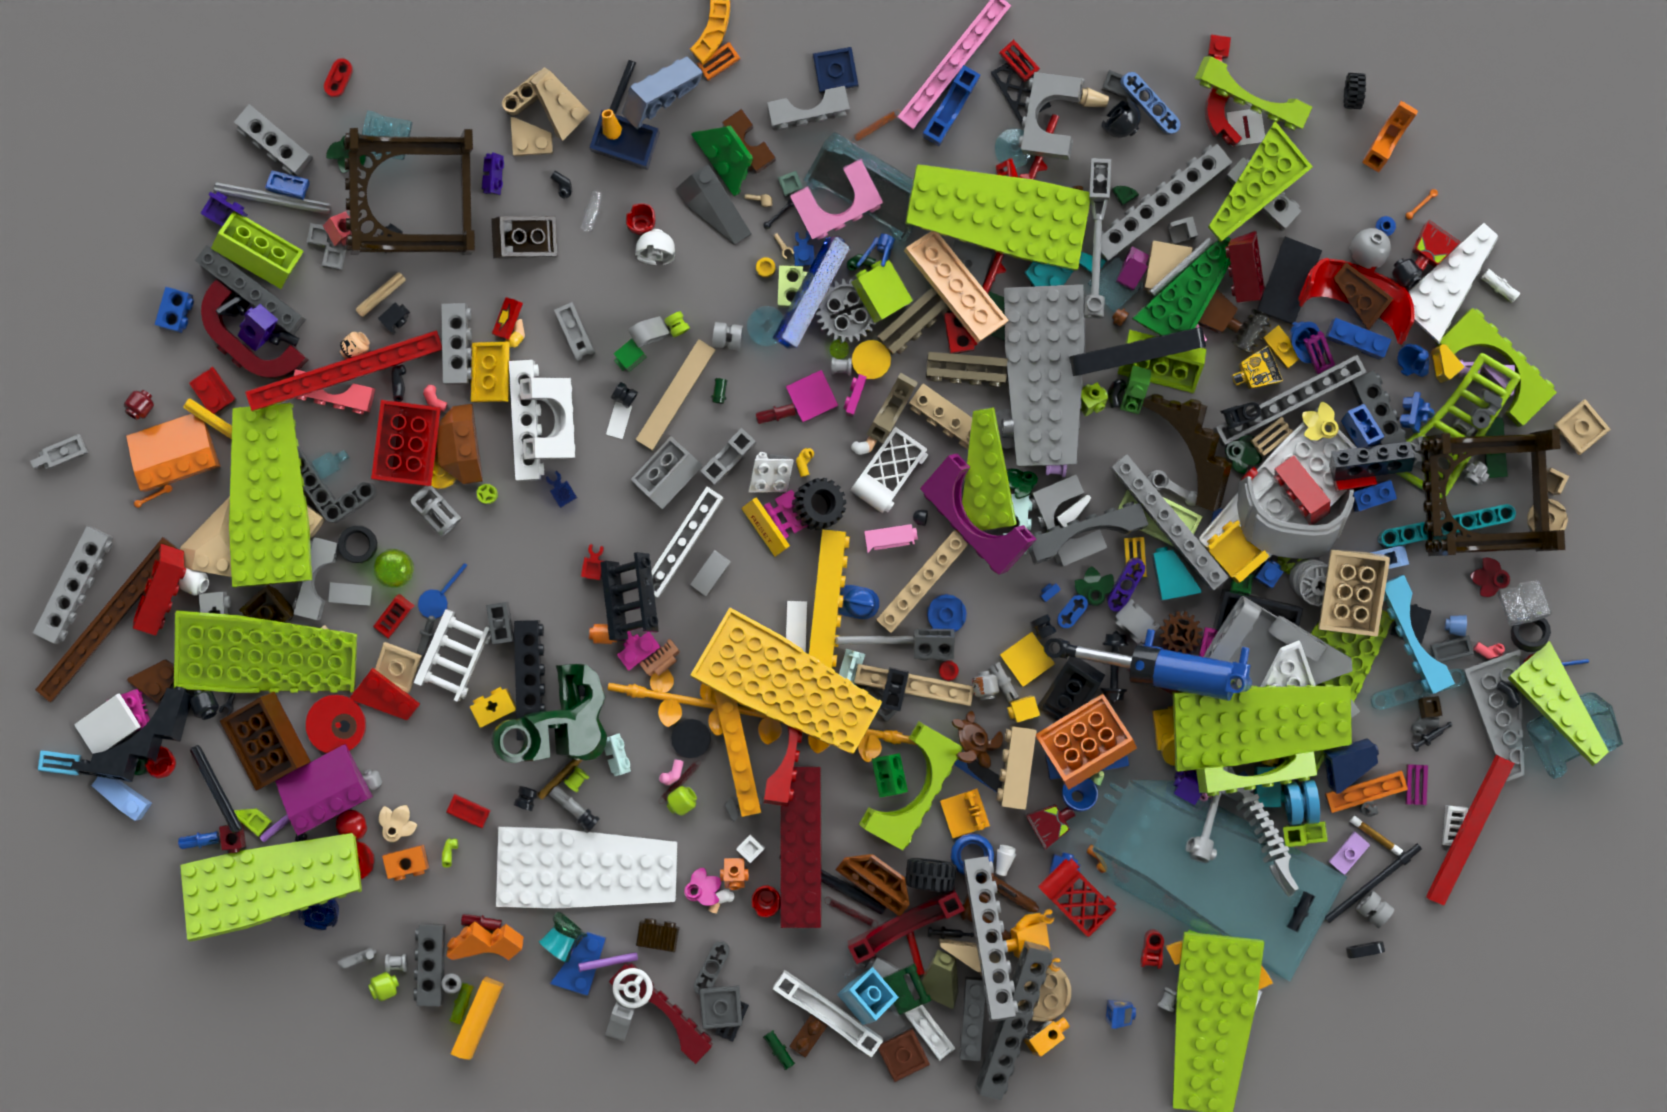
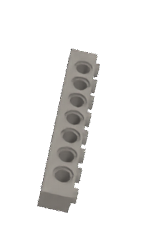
(1219, 162)
(1294, 398)
(1169, 522)
(995, 1009)

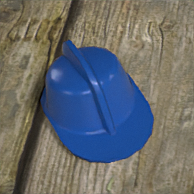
(1300, 332)
(858, 602)

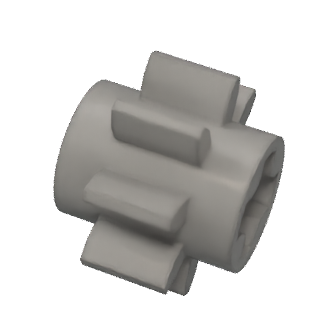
(1476, 473)

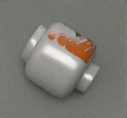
(985, 685)

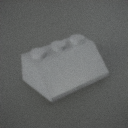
(666, 472)

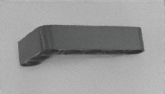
(331, 502)

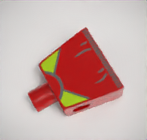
(1433, 245)

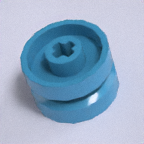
(1302, 802)

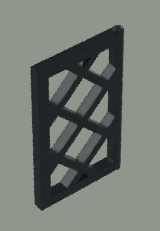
(1004, 86)

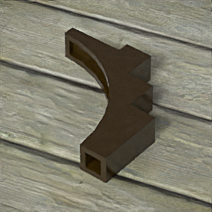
(1202, 443)

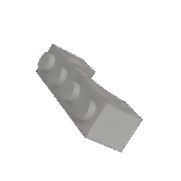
(833, 104)
(309, 603)

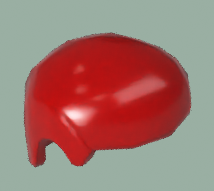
(641, 219)
(163, 766)
(351, 822)
(766, 901)

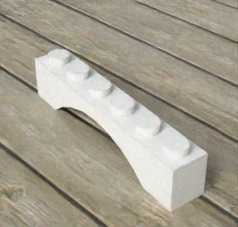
(828, 1012)

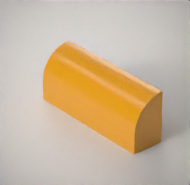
(477, 1018)

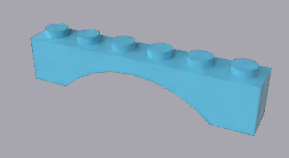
(1433, 673)

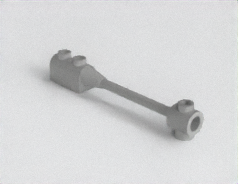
(1099, 197)
(1201, 847)

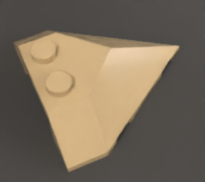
(210, 545)

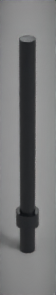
(1403, 858)

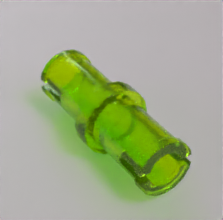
(461, 1003)

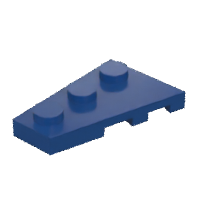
(569, 976)

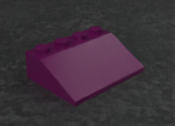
(322, 790)

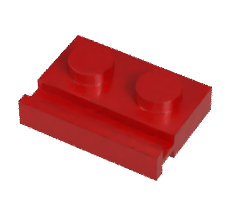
(212, 390)

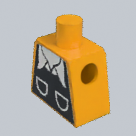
(1038, 1039)

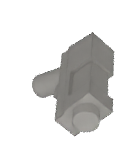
(357, 958)

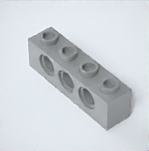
(251, 117)
(1279, 218)
(450, 313)

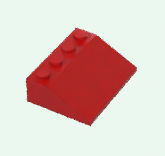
(405, 443)

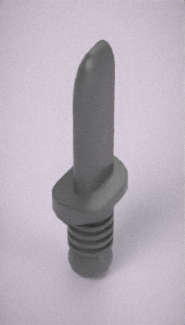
(426, 636)

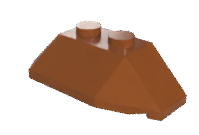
(459, 445)
(877, 880)

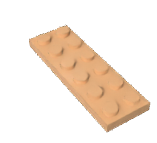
(956, 285)

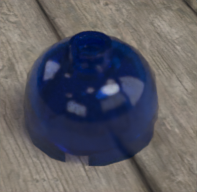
(321, 916)

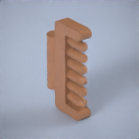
(665, 661)

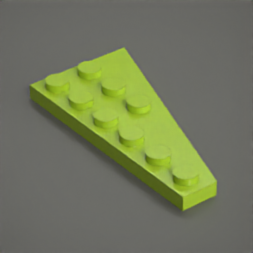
(1268, 173)
(986, 484)
(1553, 694)

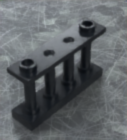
(614, 600)

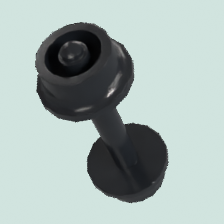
(1114, 693)

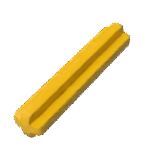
(208, 417)

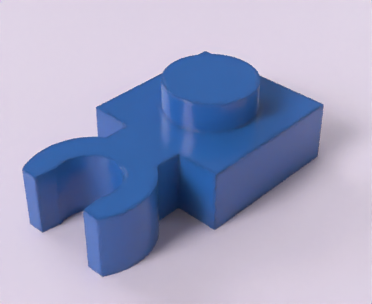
(803, 253)

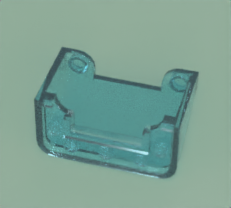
(1557, 750)

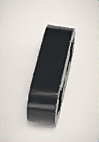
(1365, 949)

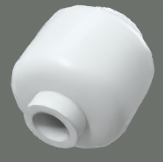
(194, 582)

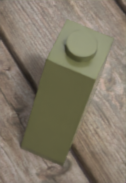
(941, 979)

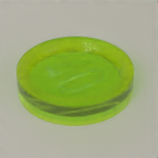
(838, 349)

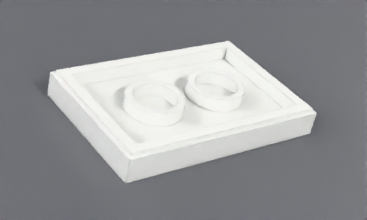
(107, 725)

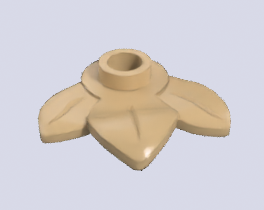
(396, 820)

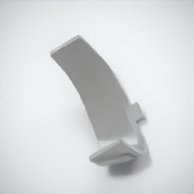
(1288, 538)

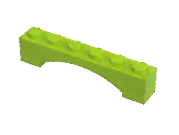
(1215, 75)
(1215, 779)

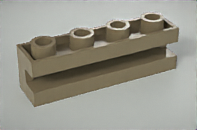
(912, 321)
(966, 368)

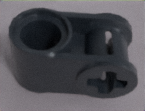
(1239, 415)

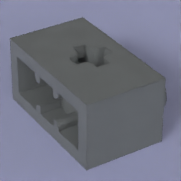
(500, 623)

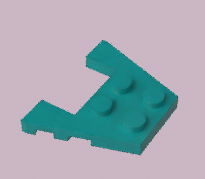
(1048, 275)

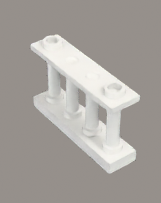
(433, 657)

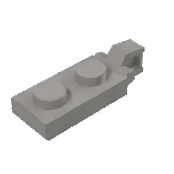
(60, 452)

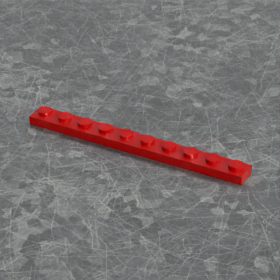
(344, 371)

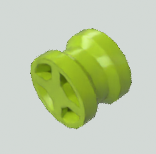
(483, 493)

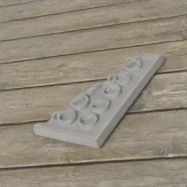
(1500, 722)

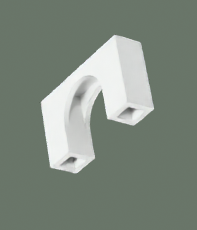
(558, 396)

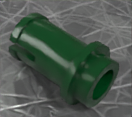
(719, 391)

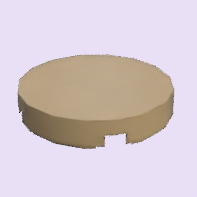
(1557, 516)

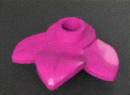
(706, 886)

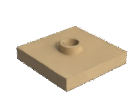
(1582, 427)
(398, 665)

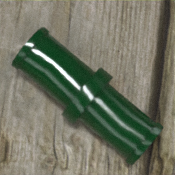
(779, 1050)

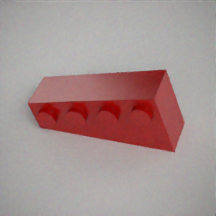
(159, 590)

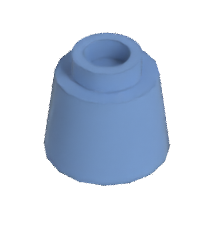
(1456, 625)

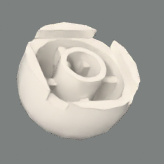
(655, 247)

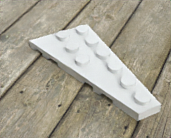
(1446, 286)

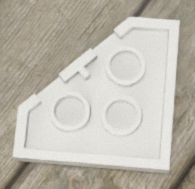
(1289, 668)

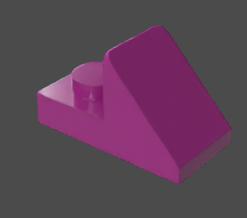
(1132, 268)

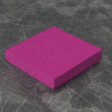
(812, 396)

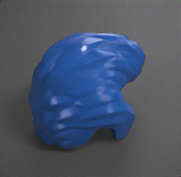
(1413, 360)

